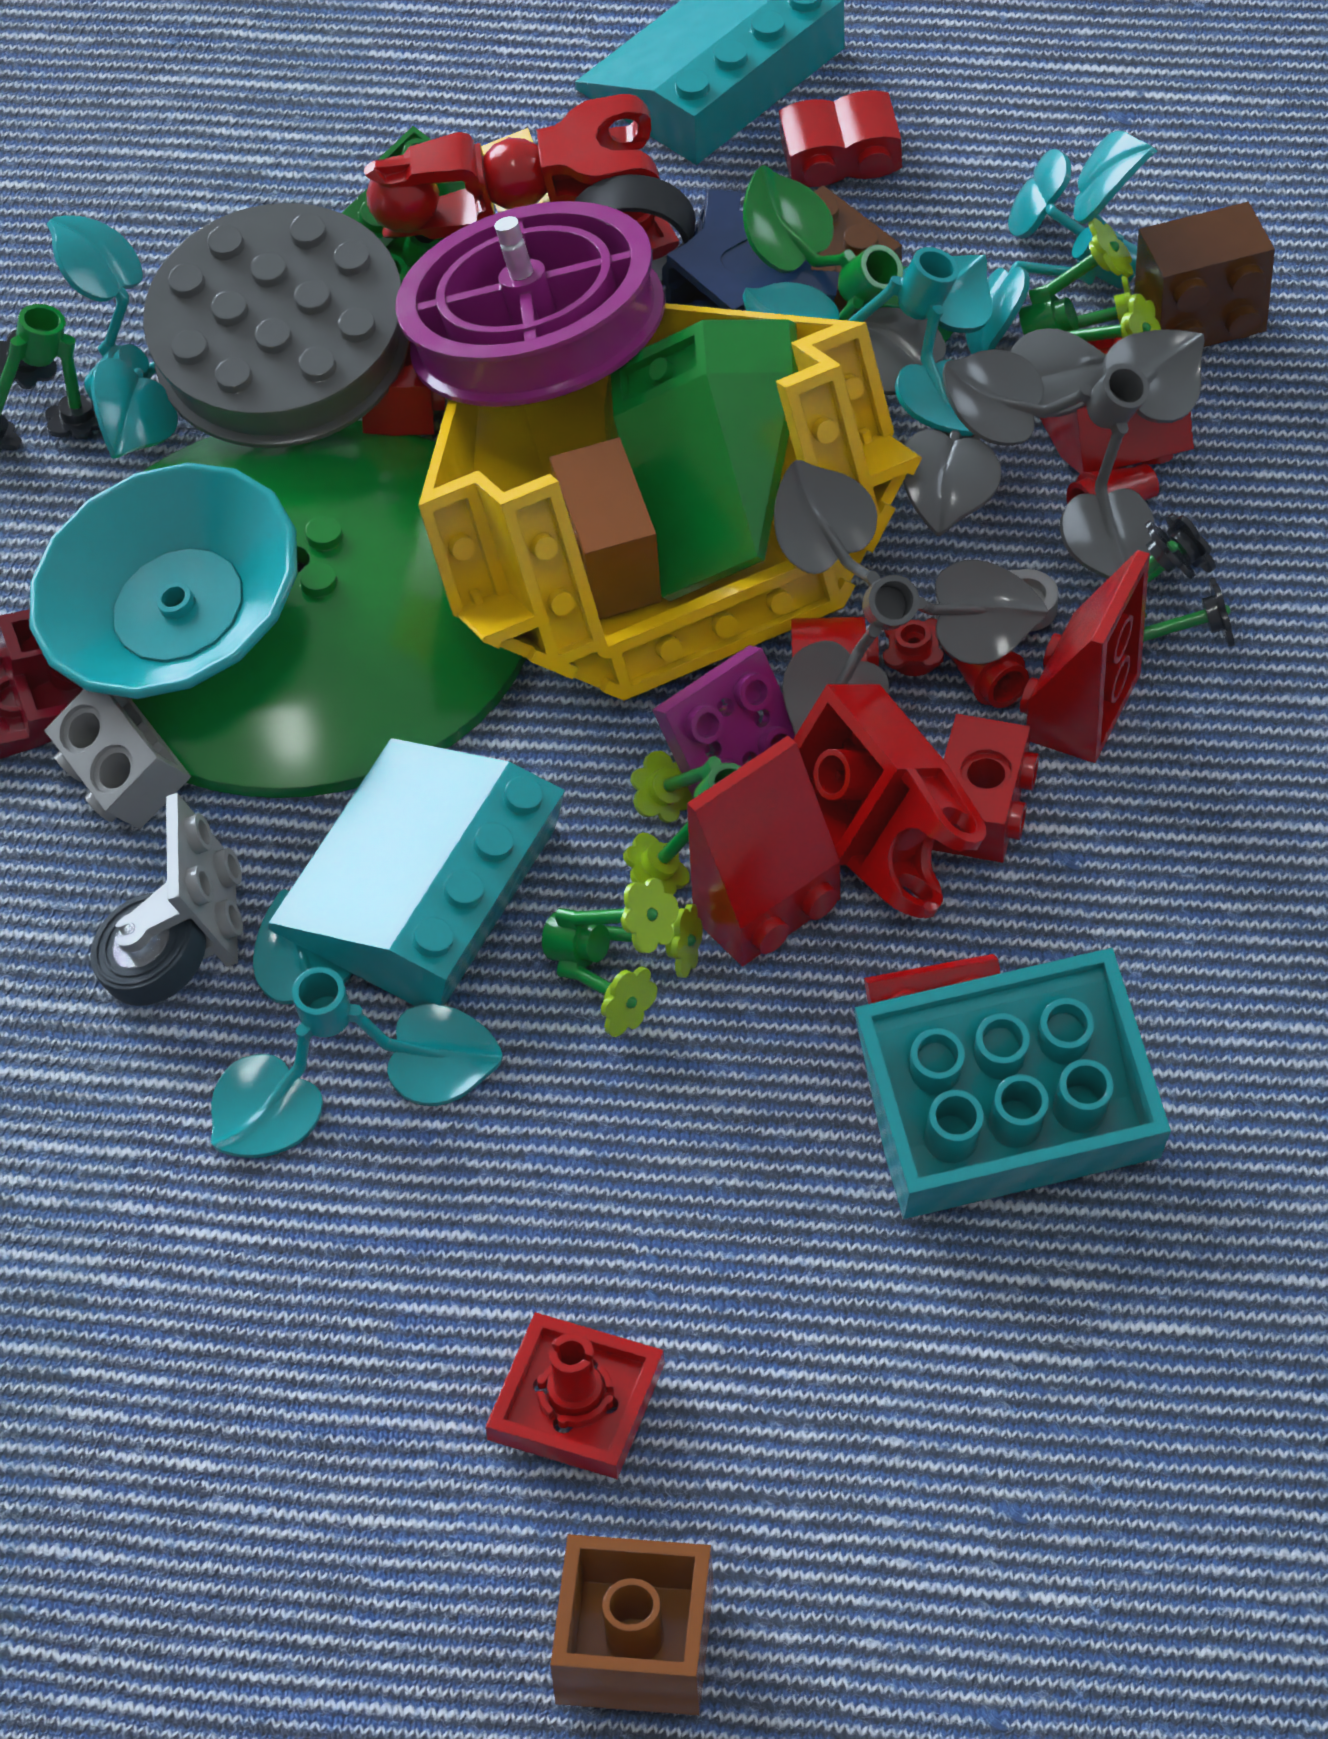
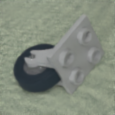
(161, 937)

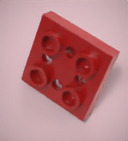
(577, 1397)

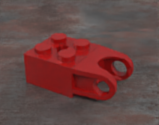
(885, 794)

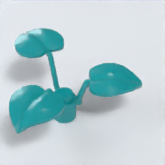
(1101, 178)
(933, 287)
(126, 401)
(269, 1109)

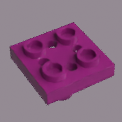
(700, 723)

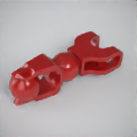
(511, 173)

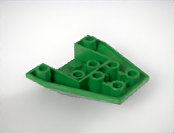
(706, 443)

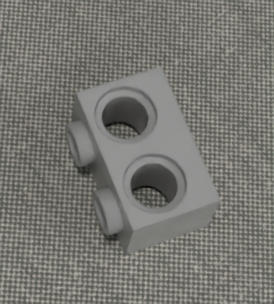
(116, 757)

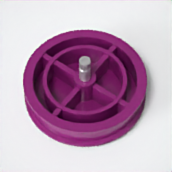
(530, 303)

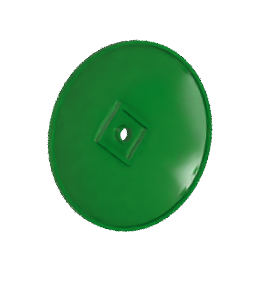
(359, 643)

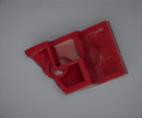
(29, 688)

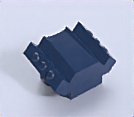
(721, 263)

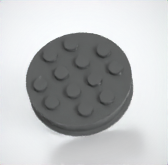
(276, 325)

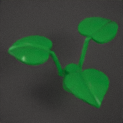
(793, 224)

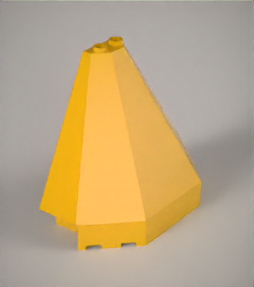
(514, 554)

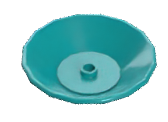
(163, 580)

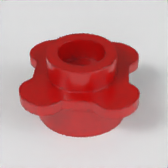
(913, 648)

